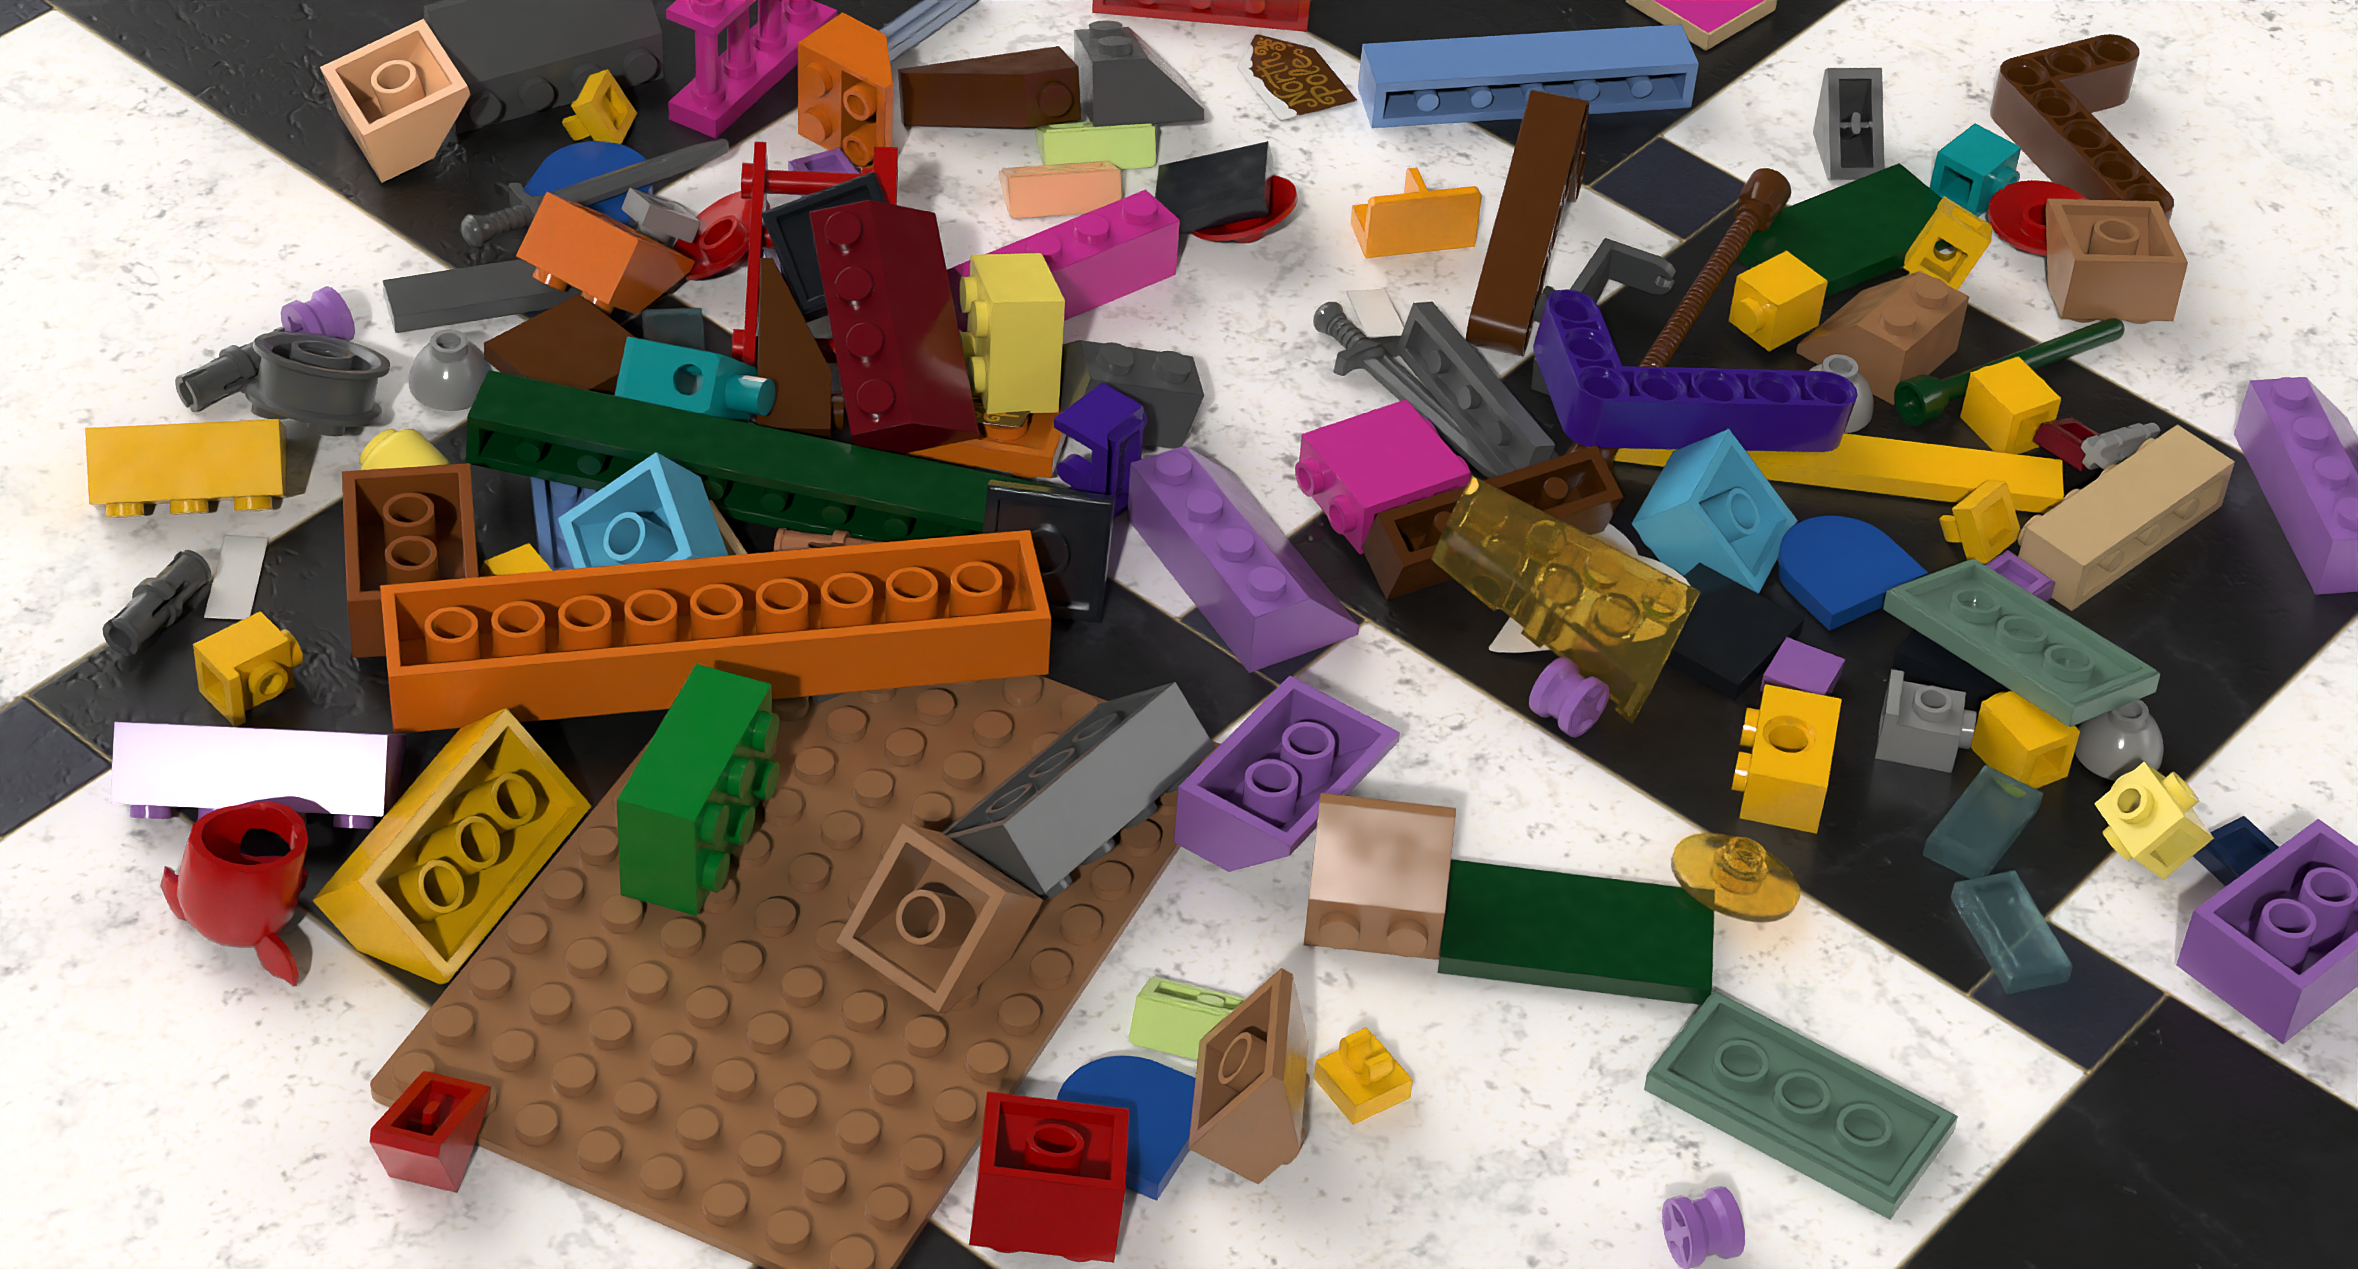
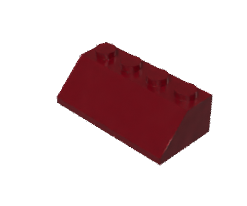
(893, 327)

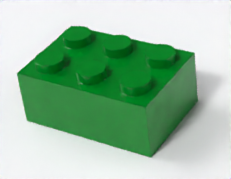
(697, 790)

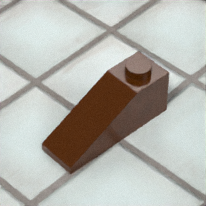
(993, 91)
(793, 363)

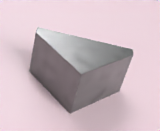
(1850, 123)

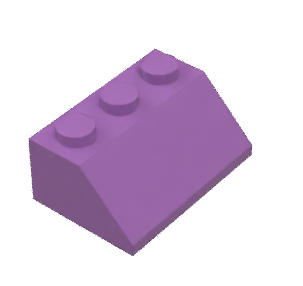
(1266, 779)

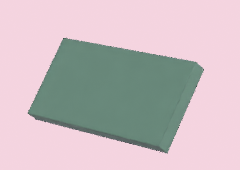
(2022, 642)
(1801, 1104)

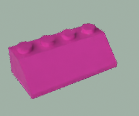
(1098, 254)

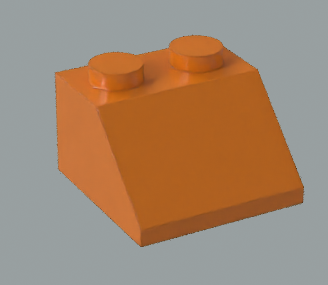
(599, 257)

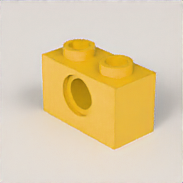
(1789, 758)

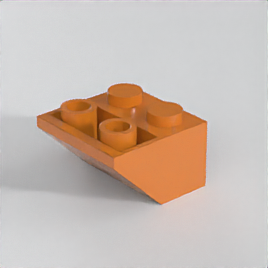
(846, 89)

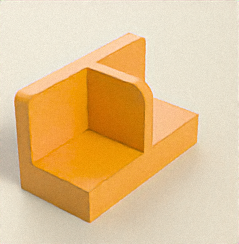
(1417, 219)

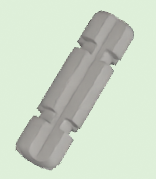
(2116, 445)

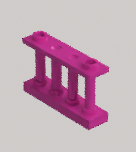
(753, 57)

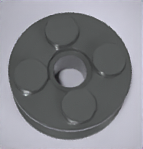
(316, 381)

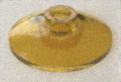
(1735, 877)

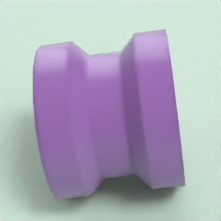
(322, 315)
(1569, 697)
(1703, 1227)

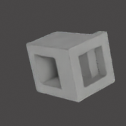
(1923, 725)

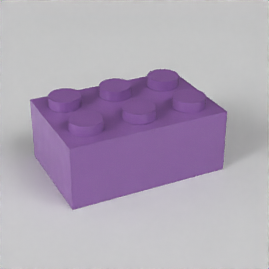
(2282, 934)

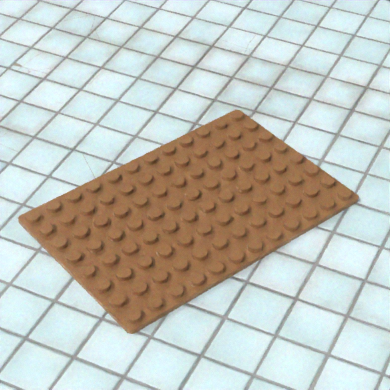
(741, 1057)

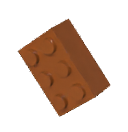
(401, 531)

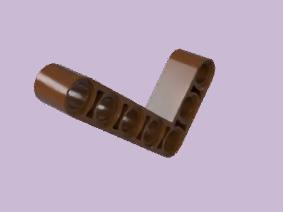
(2047, 108)
(1540, 179)

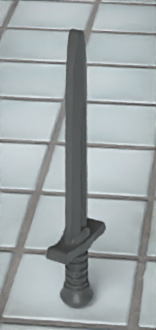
(479, 229)
(1377, 359)

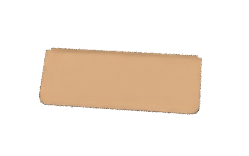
(1059, 188)

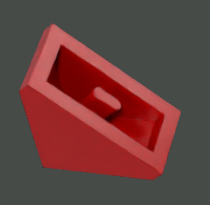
(431, 1130)

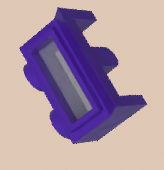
(1114, 432)

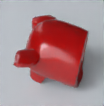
(241, 896)

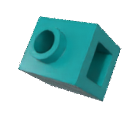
(1975, 168)

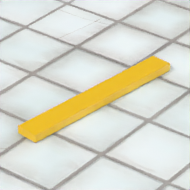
(1903, 470)

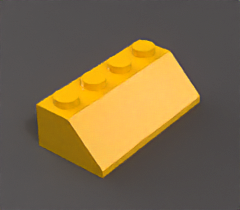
(454, 850)

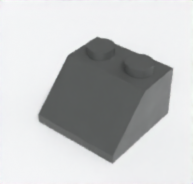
(1128, 80)
(1157, 380)

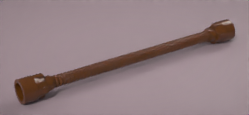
(1758, 206)

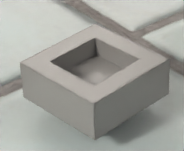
(660, 217)

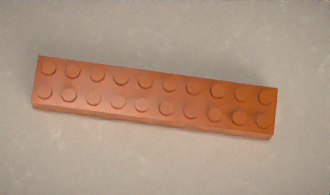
(786, 618)

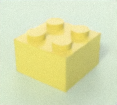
(1013, 332)

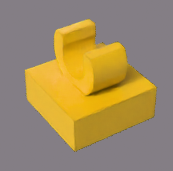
(601, 111)
(1983, 522)
(1362, 1077)

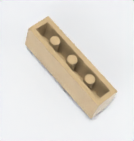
(2126, 514)

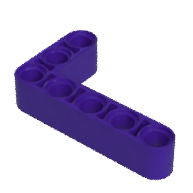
(1674, 406)

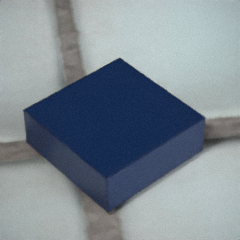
(2234, 850)

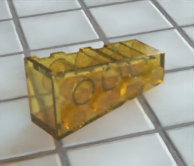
(1567, 590)

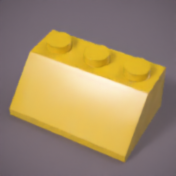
(186, 466)

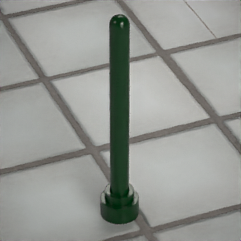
(1925, 397)

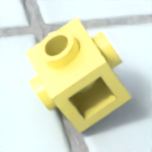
(2153, 820)

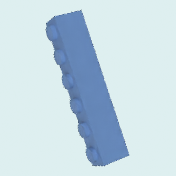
(1495, 74)

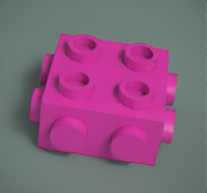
(1375, 466)

